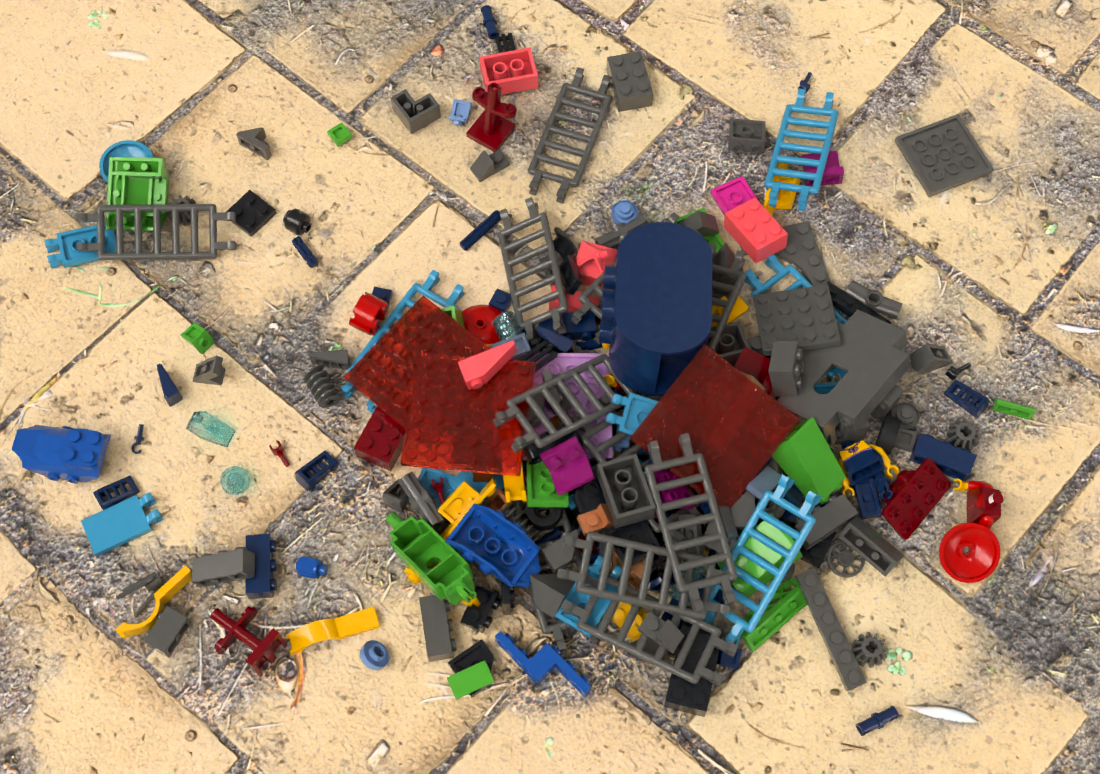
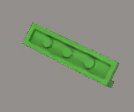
(775, 614)

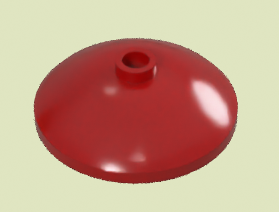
(481, 314)
(978, 561)

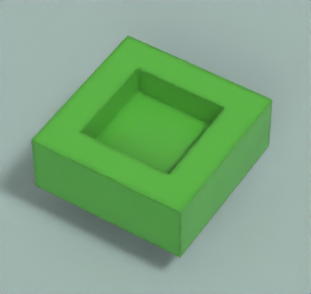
(339, 134)

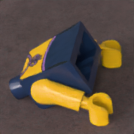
(861, 462)

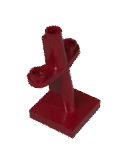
(490, 128)
(262, 650)

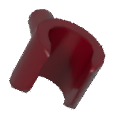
(279, 452)
(439, 488)

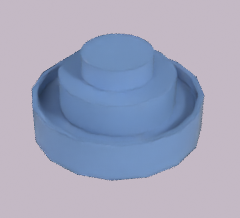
(624, 211)
(374, 655)

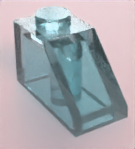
(210, 428)

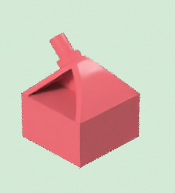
(592, 261)

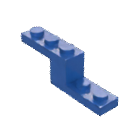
(543, 663)

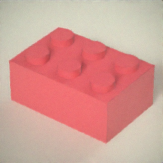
(510, 70)
(755, 230)

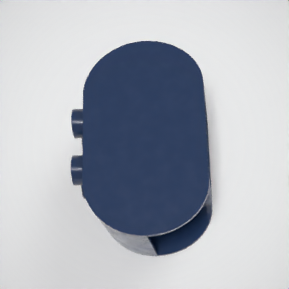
(656, 305)

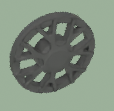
(845, 560)

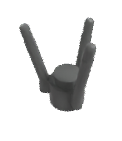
(151, 582)

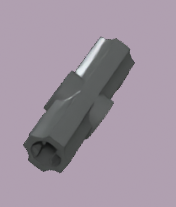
(615, 236)
(883, 304)
(421, 500)

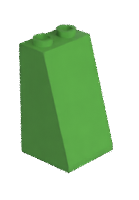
(809, 460)
(765, 553)

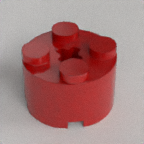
(368, 313)

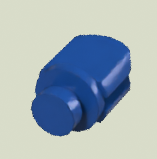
(311, 567)

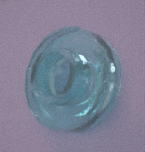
(235, 480)

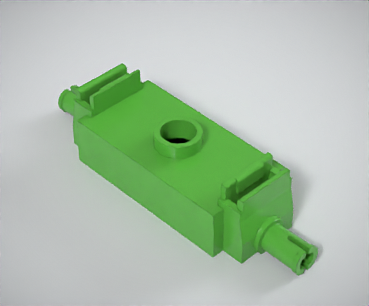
(421, 547)

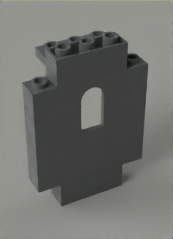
(873, 365)

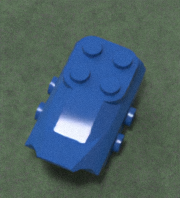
(62, 452)
(496, 546)

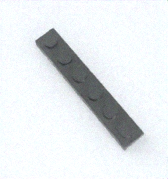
(830, 629)

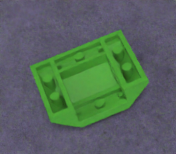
(136, 183)

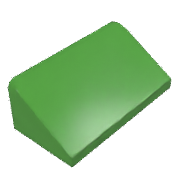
(1013, 408)
(470, 679)

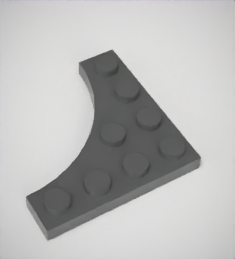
(804, 253)

